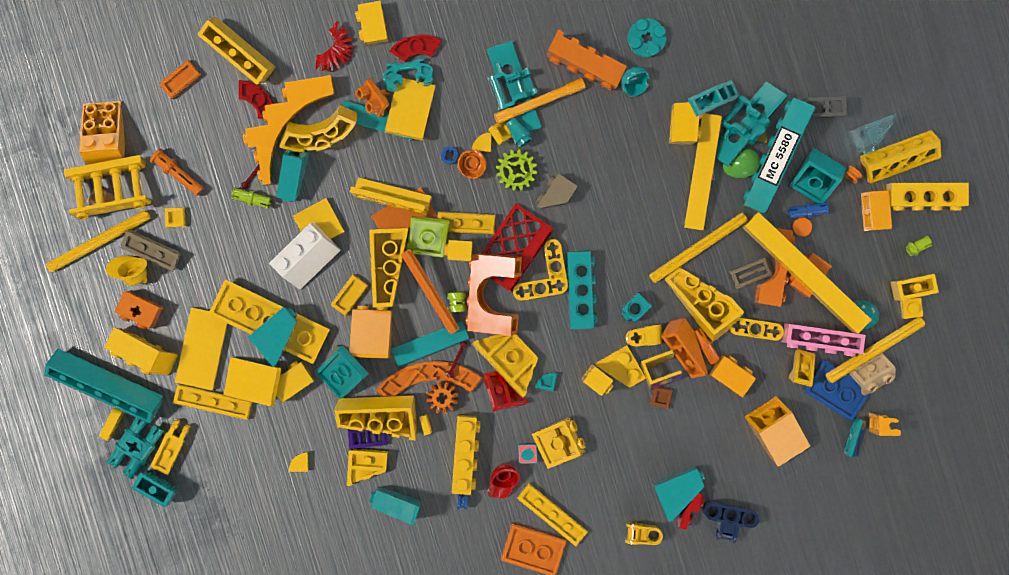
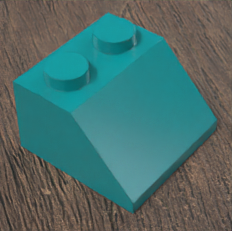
(817, 176)

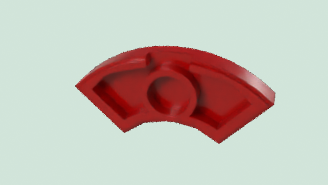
(415, 45)
(255, 96)

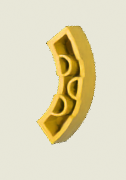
(319, 135)

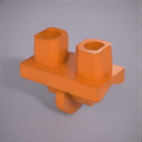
(375, 98)

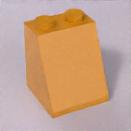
(371, 332)
(777, 431)

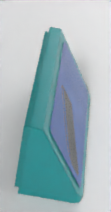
(855, 438)

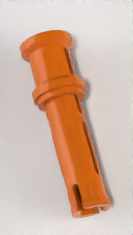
(168, 167)

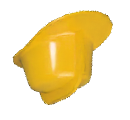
(128, 269)

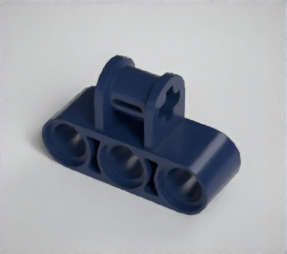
(729, 527)

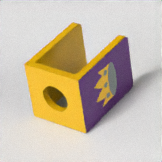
(657, 360)

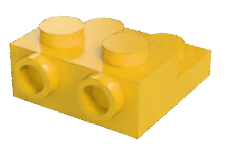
(559, 442)

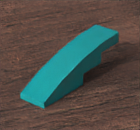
(713, 98)

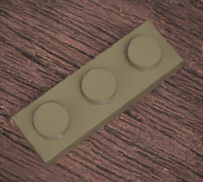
(150, 250)

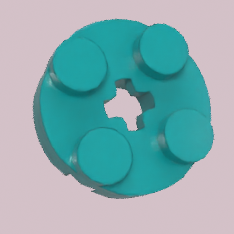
(637, 43)

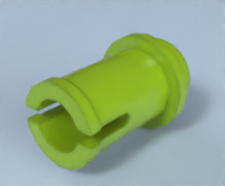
(918, 246)

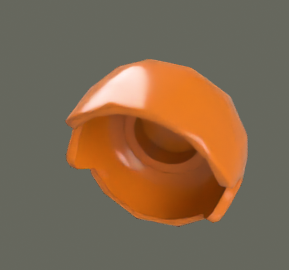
(472, 164)

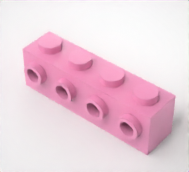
(823, 338)

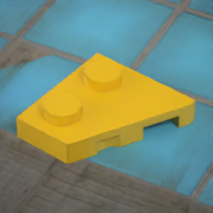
(365, 464)

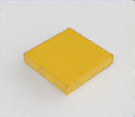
(323, 216)

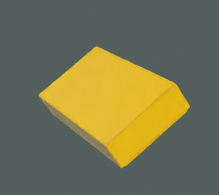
(349, 295)

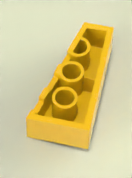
(386, 263)
(379, 414)

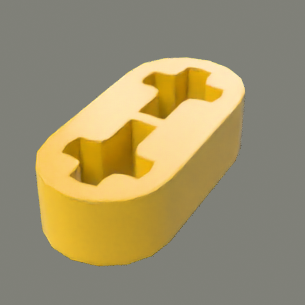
(111, 424)

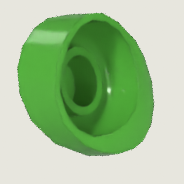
(744, 164)

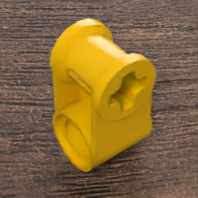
(647, 336)
(641, 534)

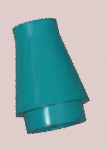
(519, 133)

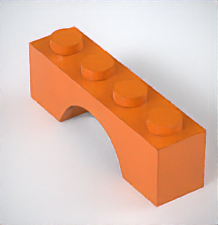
(772, 290)

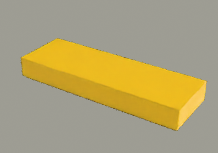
(469, 222)

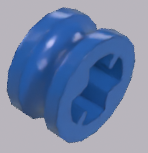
(455, 156)
(462, 501)

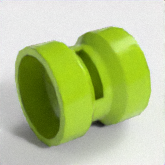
(457, 297)

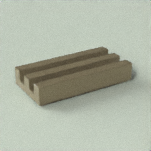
(735, 279)

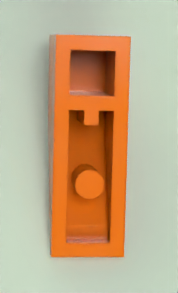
(684, 343)

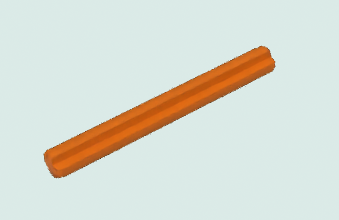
(430, 291)

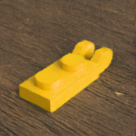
(169, 449)

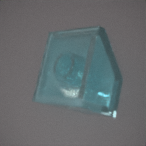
(871, 135)

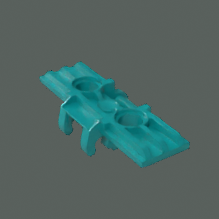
(518, 83)
(751, 126)

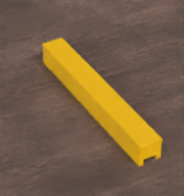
(806, 273)

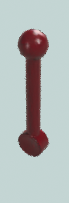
(244, 185)
(450, 373)

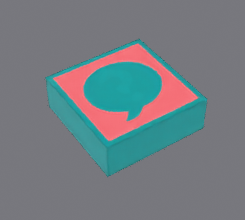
(527, 453)

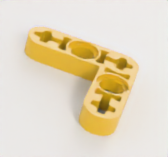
(553, 276)

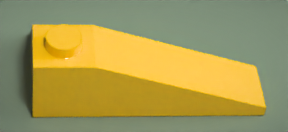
(707, 306)

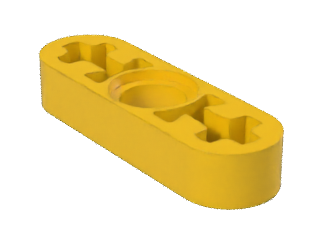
(769, 336)

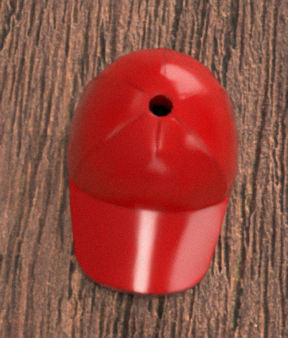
(503, 481)

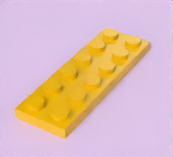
(250, 311)

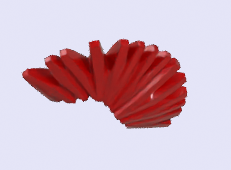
(335, 51)

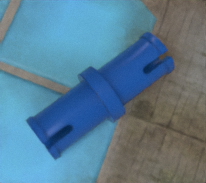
(808, 210)

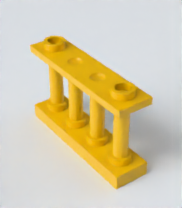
(96, 172)

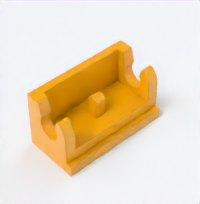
(876, 210)
(880, 424)

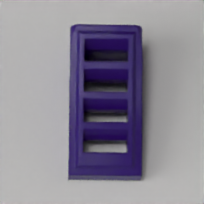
(351, 437)

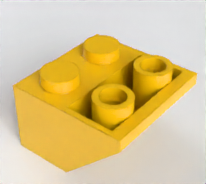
(684, 125)

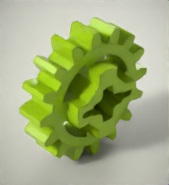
(507, 165)

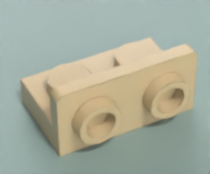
(874, 374)

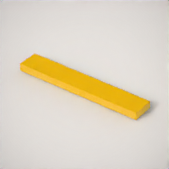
(703, 171)

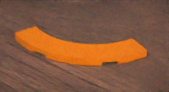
(428, 372)

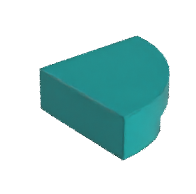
(547, 381)

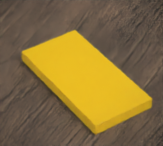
(201, 350)

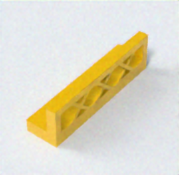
(901, 152)
(391, 196)

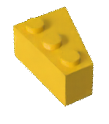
(140, 352)

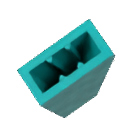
(292, 175)
(274, 335)
(678, 491)
(395, 505)

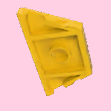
(510, 359)

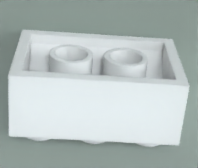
(305, 256)

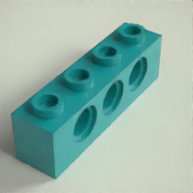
(587, 260)

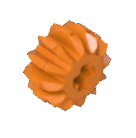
(436, 393)

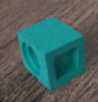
(643, 305)

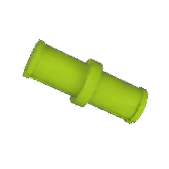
(251, 198)

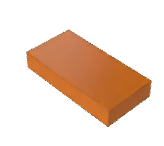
(180, 79)

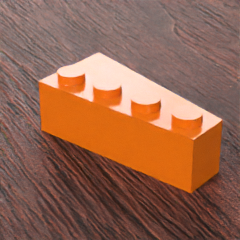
(585, 61)

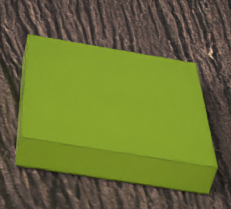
(427, 236)

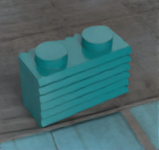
(155, 488)

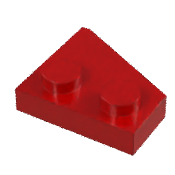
(501, 393)

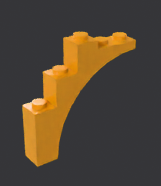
(264, 138)

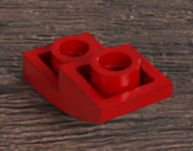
(685, 517)

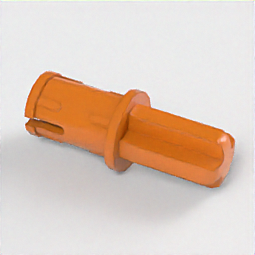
(706, 347)

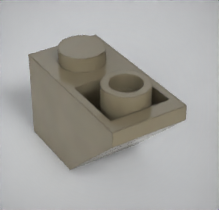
(558, 193)

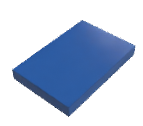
(841, 396)

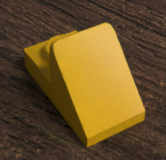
(803, 368)

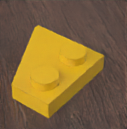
(622, 367)

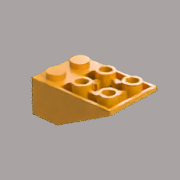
(102, 132)

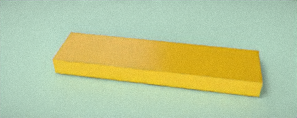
(212, 401)
(552, 514)

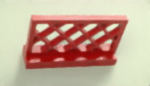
(529, 253)

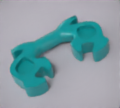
(424, 72)

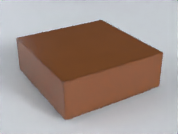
(661, 397)

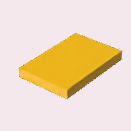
(410, 109)
(252, 381)

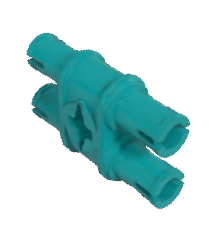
(126, 447)

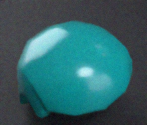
(634, 81)
(870, 310)

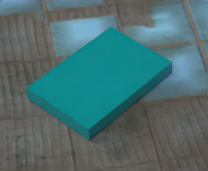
(341, 372)

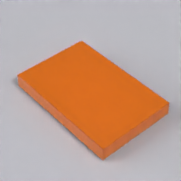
(397, 218)
(533, 549)

